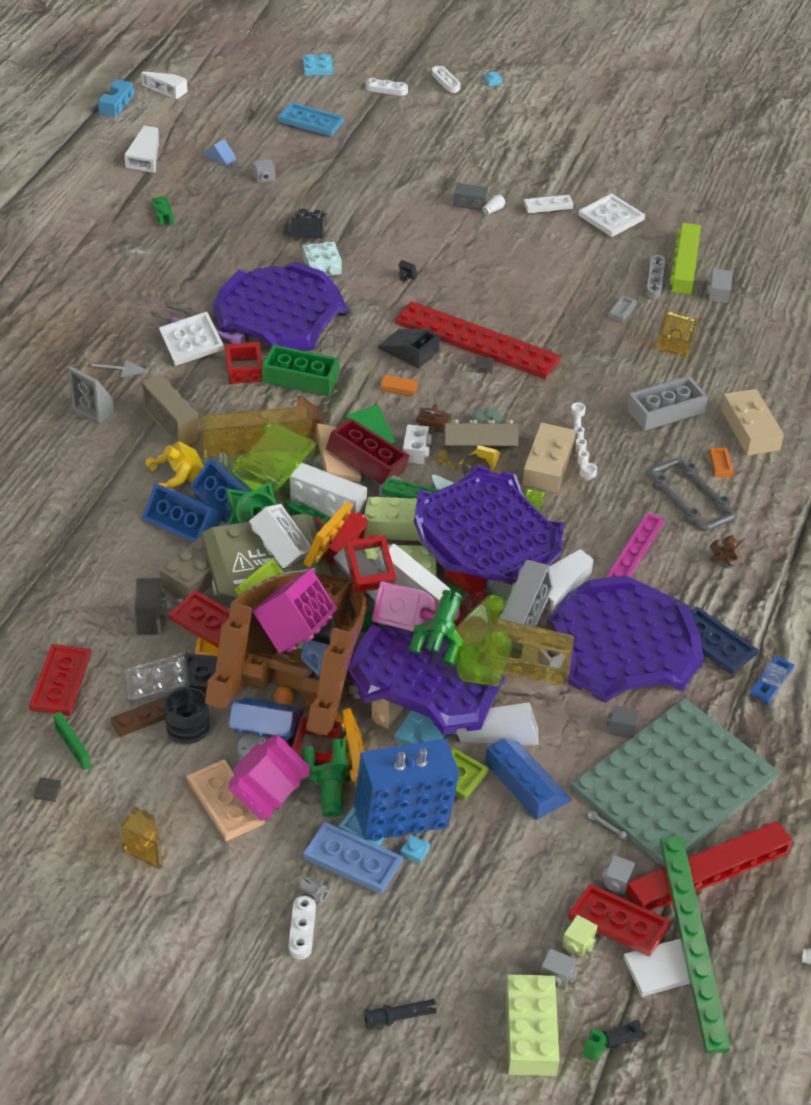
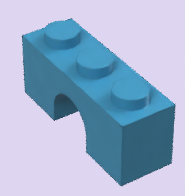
(113, 104)

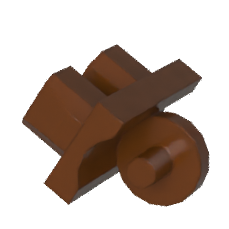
(433, 417)
(727, 550)

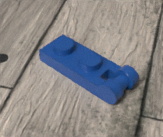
(771, 689)

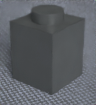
(622, 721)

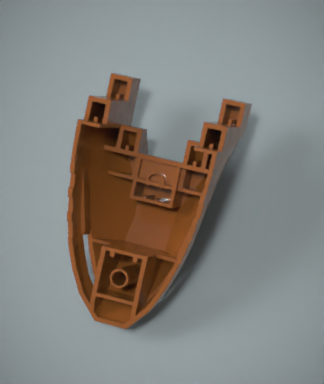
(251, 659)

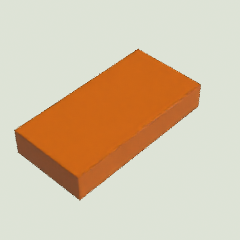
(399, 385)
(720, 462)

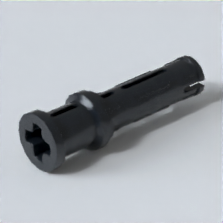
(389, 1014)

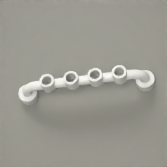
(587, 470)

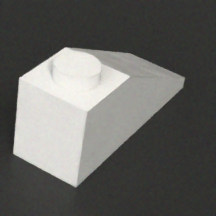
(167, 84)

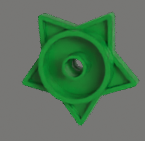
(247, 504)

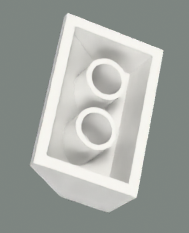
(280, 535)

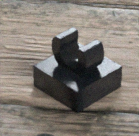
(407, 270)

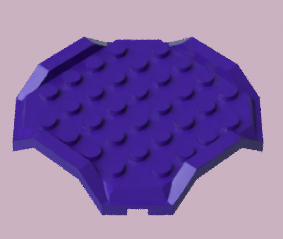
(279, 305)
(485, 526)
(627, 637)
(418, 682)

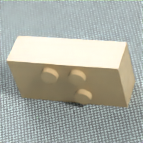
(752, 422)
(549, 457)

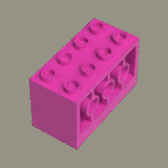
(295, 611)

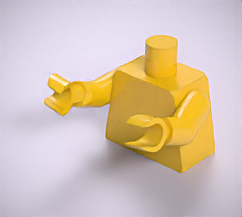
(182, 460)

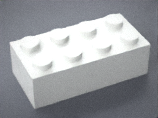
(325, 491)

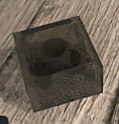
(150, 606)

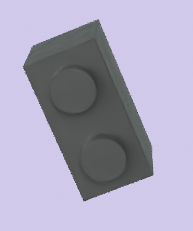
(470, 196)

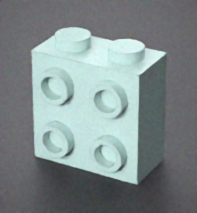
(323, 257)

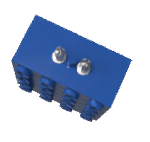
(405, 789)

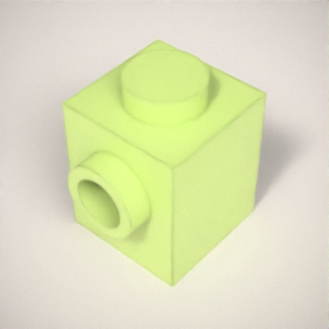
(579, 937)

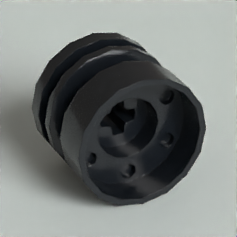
(186, 715)

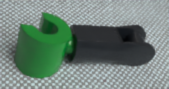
(597, 1040)

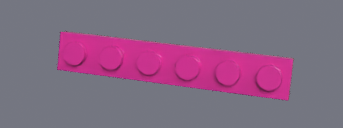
(637, 546)

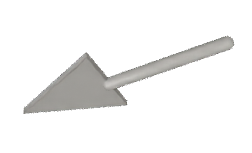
(128, 370)

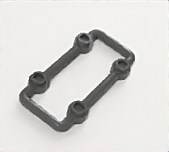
(692, 515)

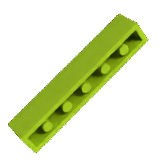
(685, 258)

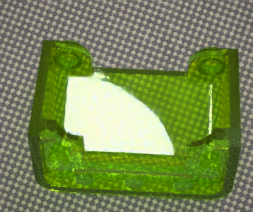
(273, 457)
(483, 651)

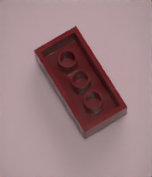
(367, 451)

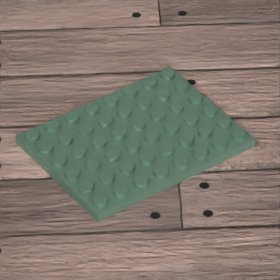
(675, 780)

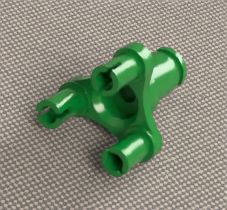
(440, 629)
(330, 777)

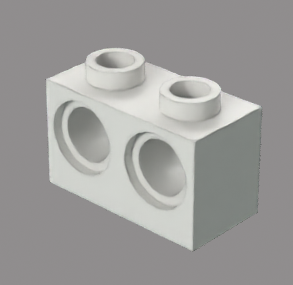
(416, 443)

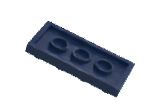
(721, 643)

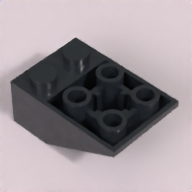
(308, 223)
(412, 345)

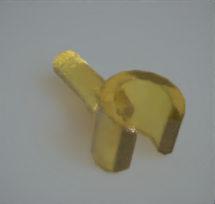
(442, 459)

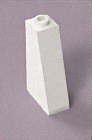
(143, 150)
(411, 573)
(567, 576)
(508, 722)

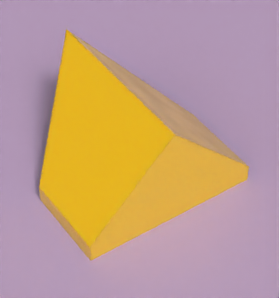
(489, 454)

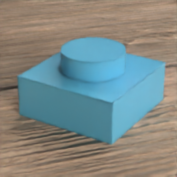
(493, 78)
(415, 849)

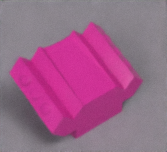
(267, 776)

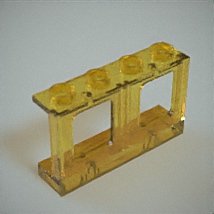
(532, 640)

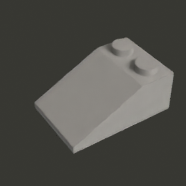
(89, 396)

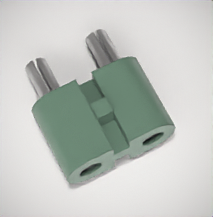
(491, 414)

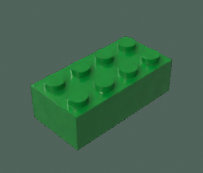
(300, 370)

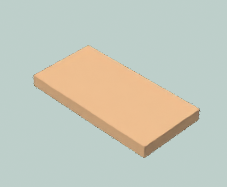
(332, 463)
(222, 806)

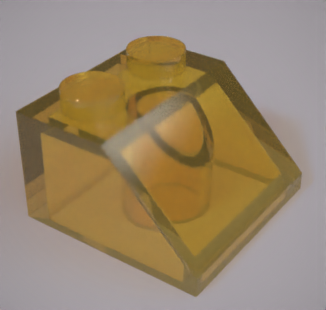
(677, 334)
(141, 837)

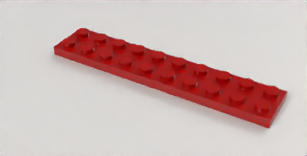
(479, 340)

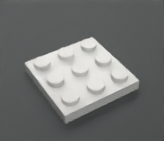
(611, 215)
(191, 338)

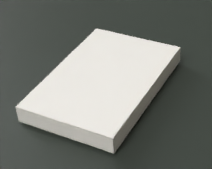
(661, 970)

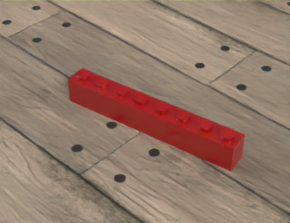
(715, 864)

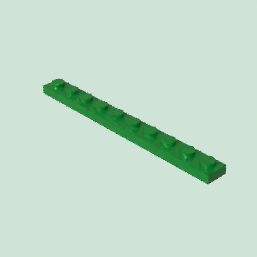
(694, 946)

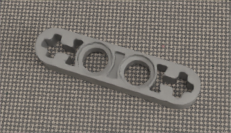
(655, 276)

